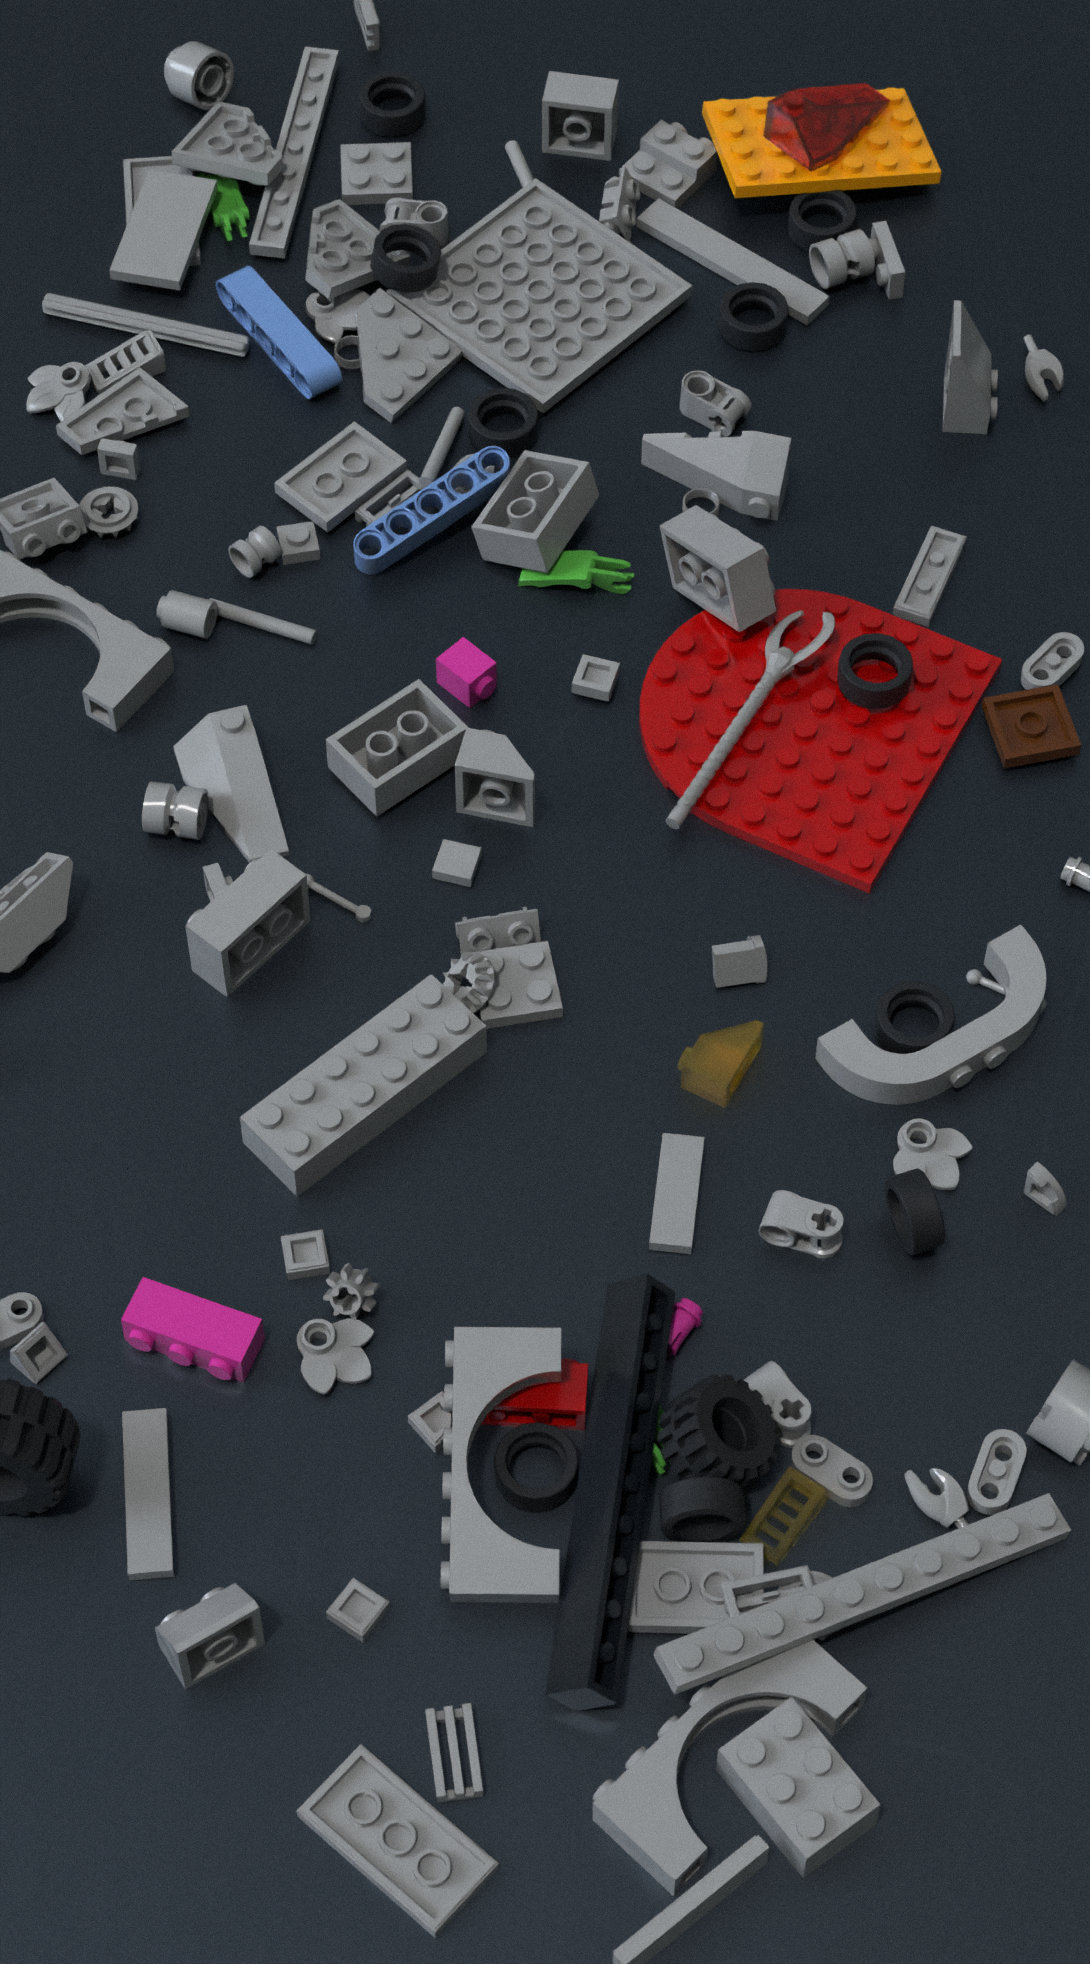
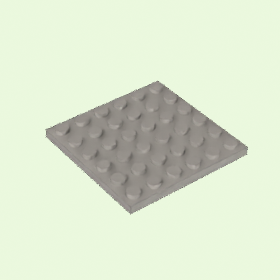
(544, 294)

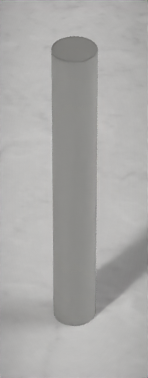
(519, 162)
(442, 446)
(266, 622)

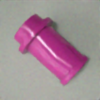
(684, 1317)

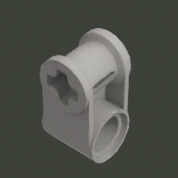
(425, 214)
(711, 402)
(799, 1224)
(788, 1404)

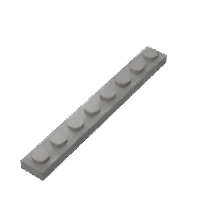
(297, 146)

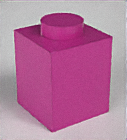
(466, 672)

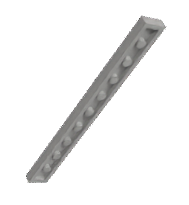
(860, 1593)

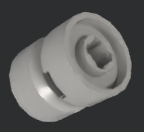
(836, 260)
(175, 810)

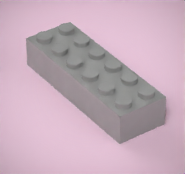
(363, 1084)

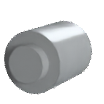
(187, 613)

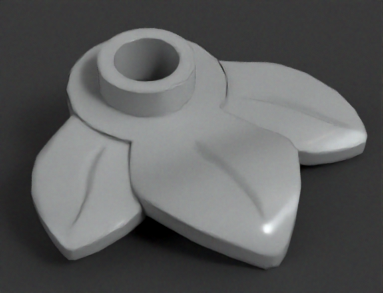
(334, 314)
(56, 391)
(935, 1156)
(340, 1355)

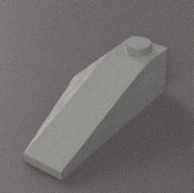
(743, 471)
(228, 762)

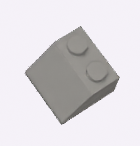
(494, 779)
(211, 1634)

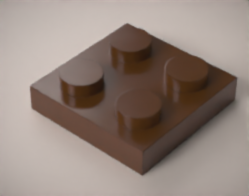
(1031, 726)

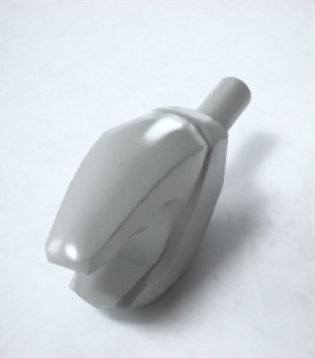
(1041, 365)
(944, 1508)

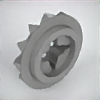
(100, 501)
(478, 971)

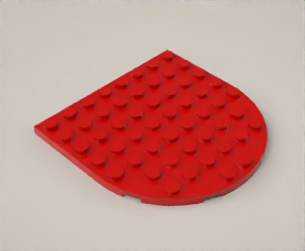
(811, 767)

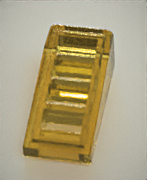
(790, 1480)

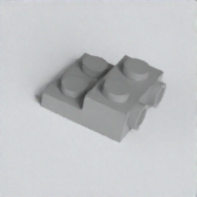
(671, 163)
(40, 519)

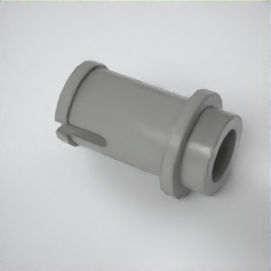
(1076, 873)

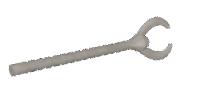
(779, 664)

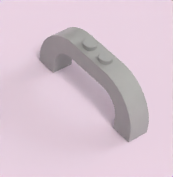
(953, 1060)

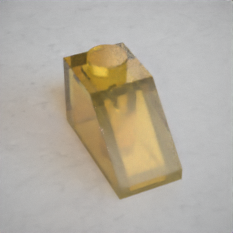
(720, 1061)

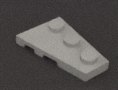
(122, 412)

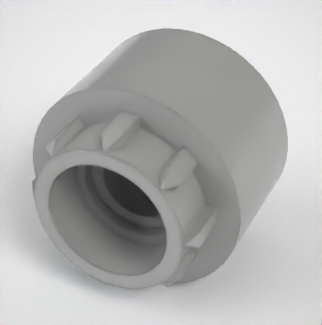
(201, 70)

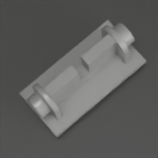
(620, 203)
(498, 931)

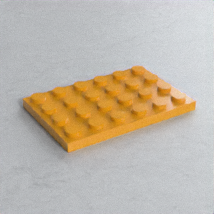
(884, 154)

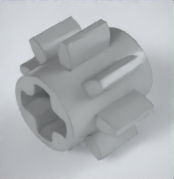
(344, 1299)

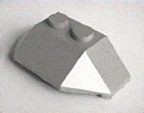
(33, 908)

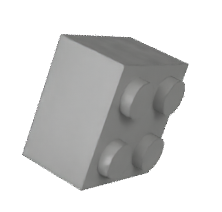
(580, 115)

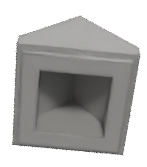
(37, 1353)

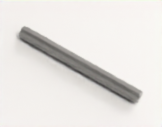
(139, 322)

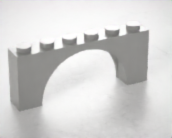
(130, 661)
(483, 1558)
(643, 1804)

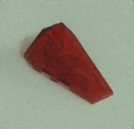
(821, 121)

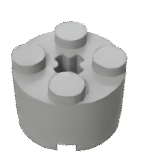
(1065, 1416)

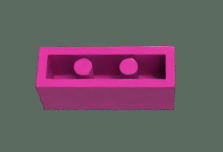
(192, 1330)

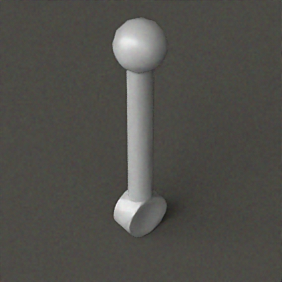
(362, 912)
(975, 977)

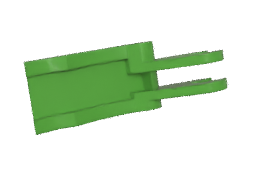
(228, 206)
(582, 570)

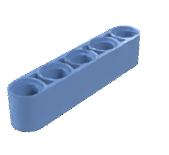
(279, 332)
(424, 525)

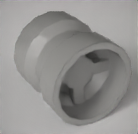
(257, 550)

